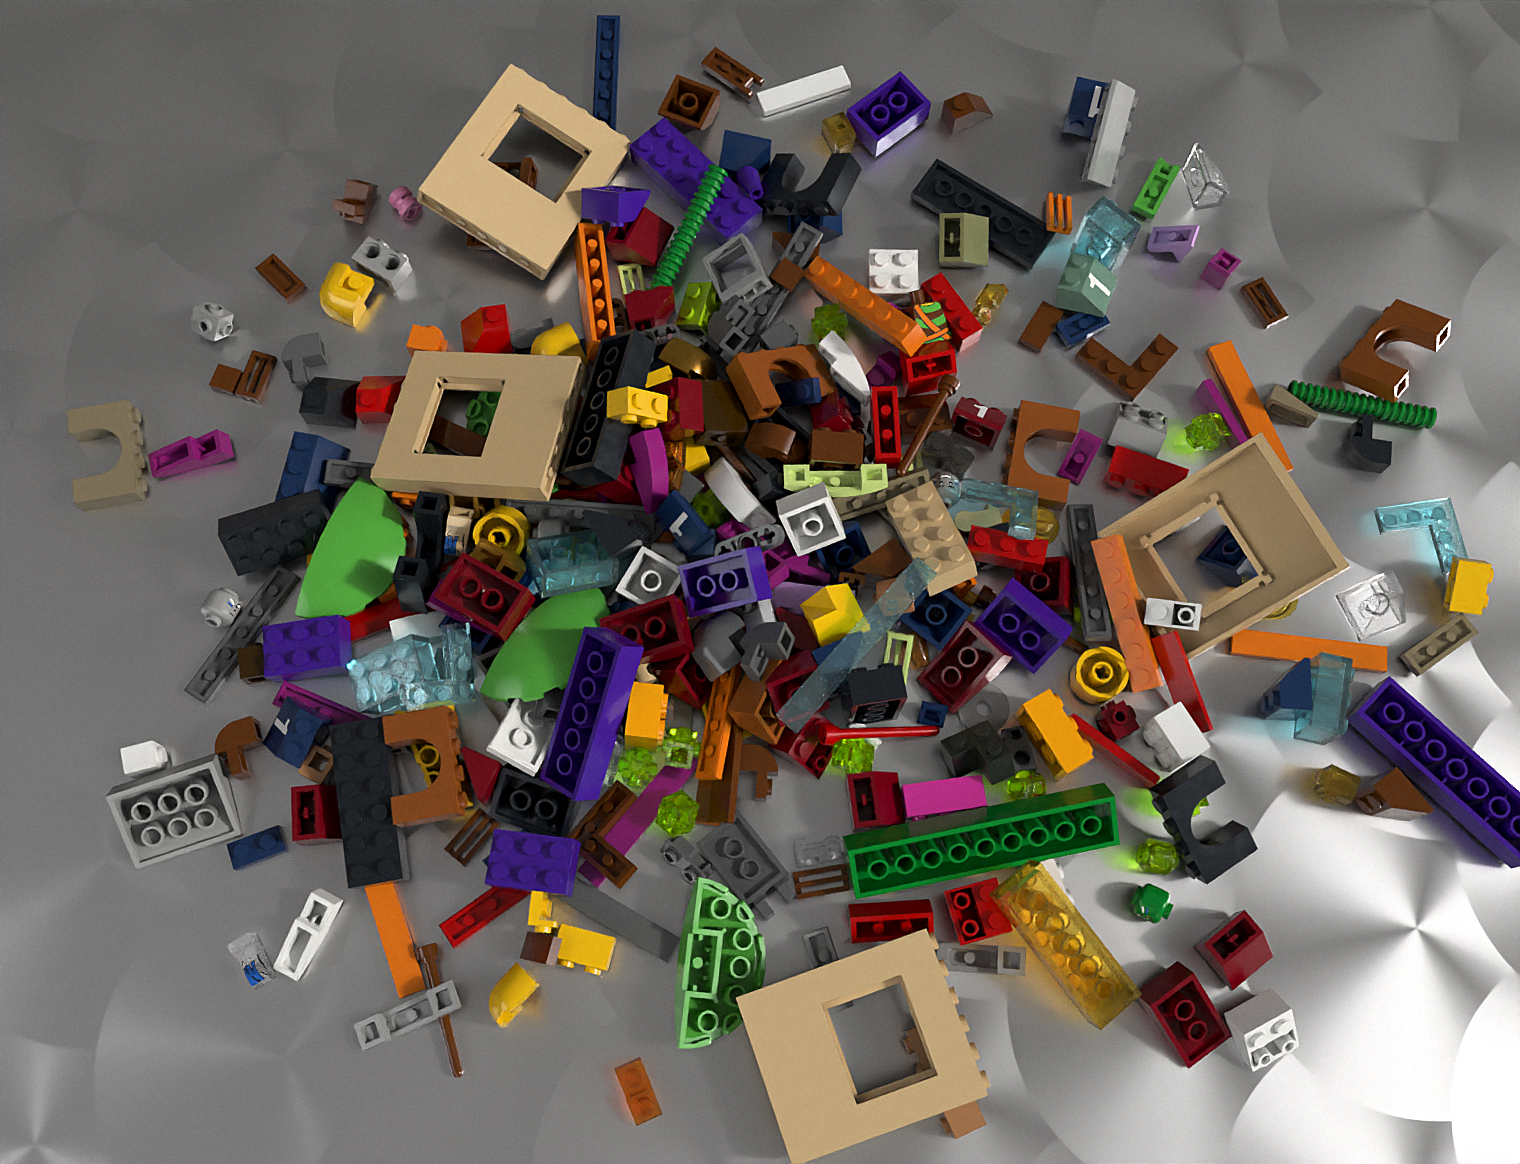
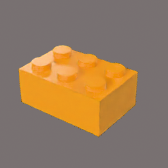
(646, 716)
(1054, 735)

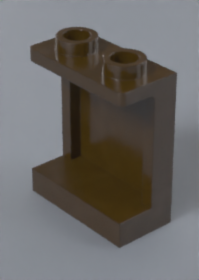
(722, 415)

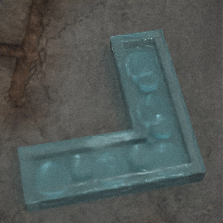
(1021, 501)
(1432, 514)
(459, 678)

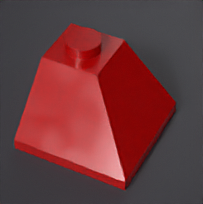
(487, 331)
(377, 398)

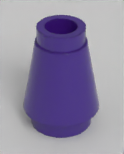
(749, 181)

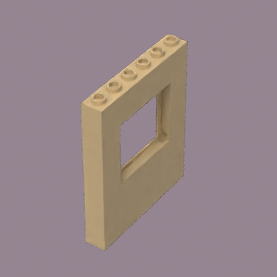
(499, 206)
(523, 438)
(1266, 520)
(807, 1066)

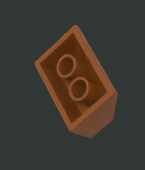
(754, 709)

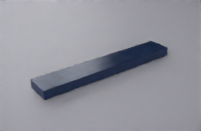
(606, 69)

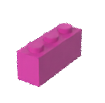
(942, 797)

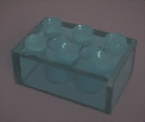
(1106, 234)
(570, 563)
(380, 672)
(1331, 698)

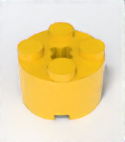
(509, 522)
(1112, 670)

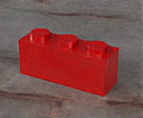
(961, 321)
(885, 426)
(1142, 472)
(1003, 550)
(889, 920)

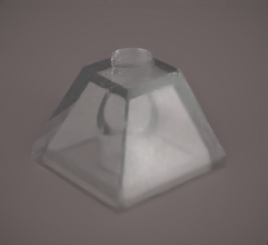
(1203, 179)
(1374, 605)

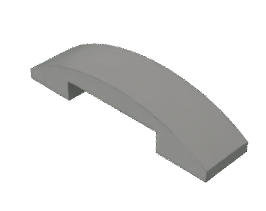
(982, 958)
(407, 1016)

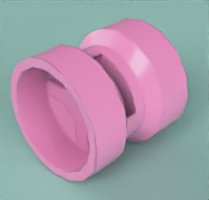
(403, 201)

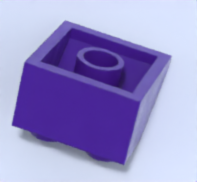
(612, 204)

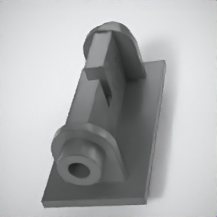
(717, 354)
(677, 852)

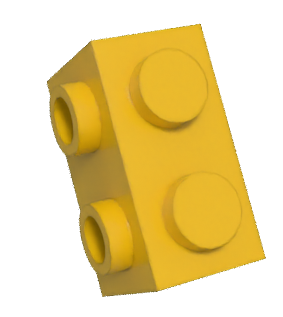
(637, 406)
(1468, 585)
(585, 949)

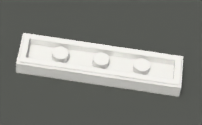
(803, 90)

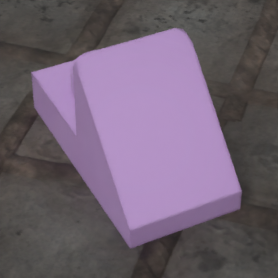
(1173, 239)

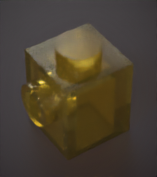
(838, 133)
(1336, 785)

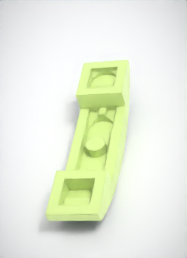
(838, 483)

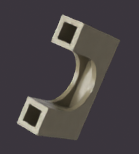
(125, 480)

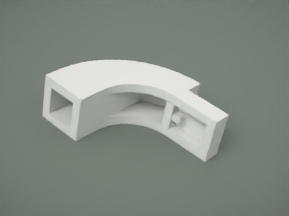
(735, 496)

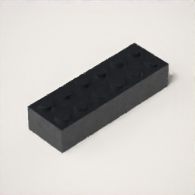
(599, 441)
(364, 786)

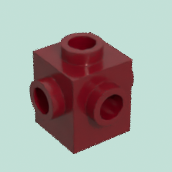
(1117, 720)

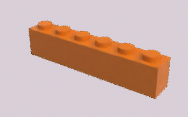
(593, 286)
(865, 306)
(1127, 613)

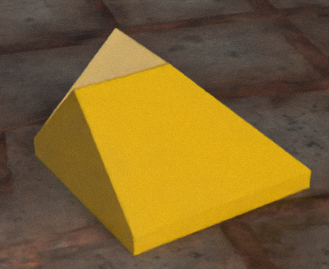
(831, 613)

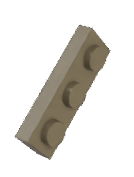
(1439, 644)

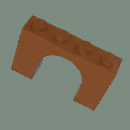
(1397, 323)
(752, 381)
(1034, 422)
(445, 796)

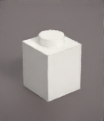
(143, 759)

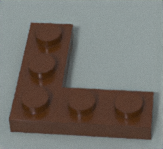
(1124, 378)
(596, 825)

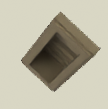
(1289, 407)

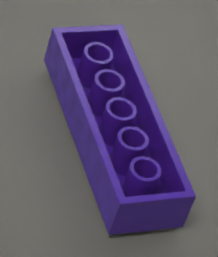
(678, 170)
(591, 713)

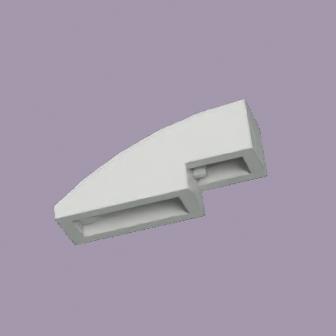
(845, 367)
(420, 624)
(307, 933)

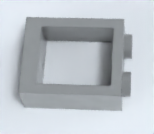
(748, 287)

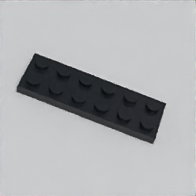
(1010, 227)

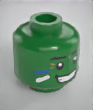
(1151, 903)

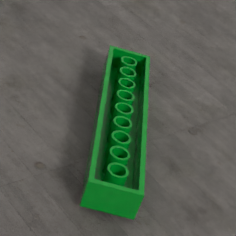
(981, 840)

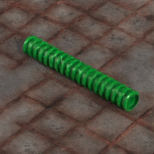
(689, 226)
(1363, 405)

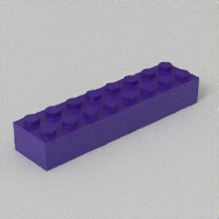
(1442, 766)

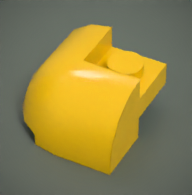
(344, 293)
(559, 342)
(510, 993)

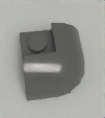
(718, 643)

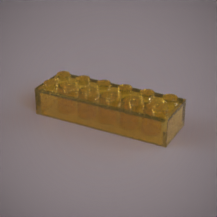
(1065, 944)

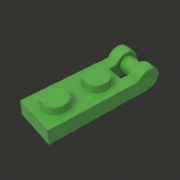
(1155, 188)

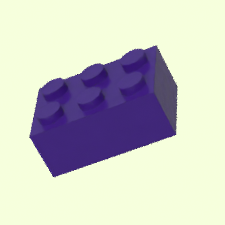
(888, 113)
(725, 581)
(1023, 625)
(306, 648)
(532, 862)

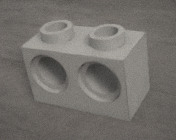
(379, 266)

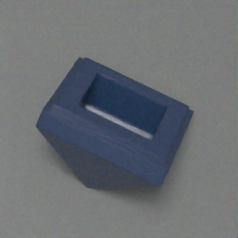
(932, 714)

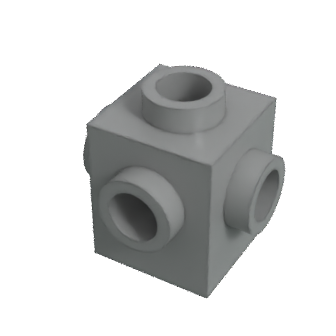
(211, 321)

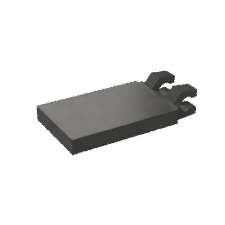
(746, 864)

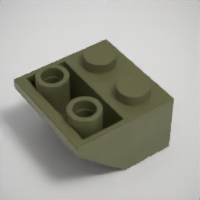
(963, 240)

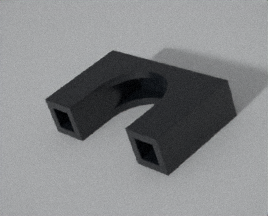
(821, 198)
(418, 575)
(1176, 800)

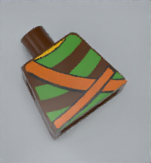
(928, 316)

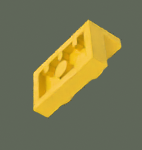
(540, 909)

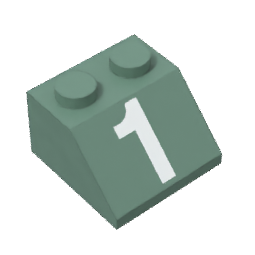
(1085, 285)

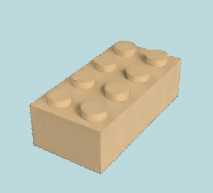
(931, 536)

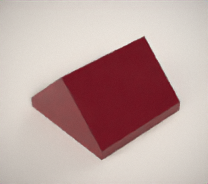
(483, 774)

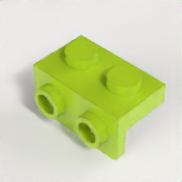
(698, 306)

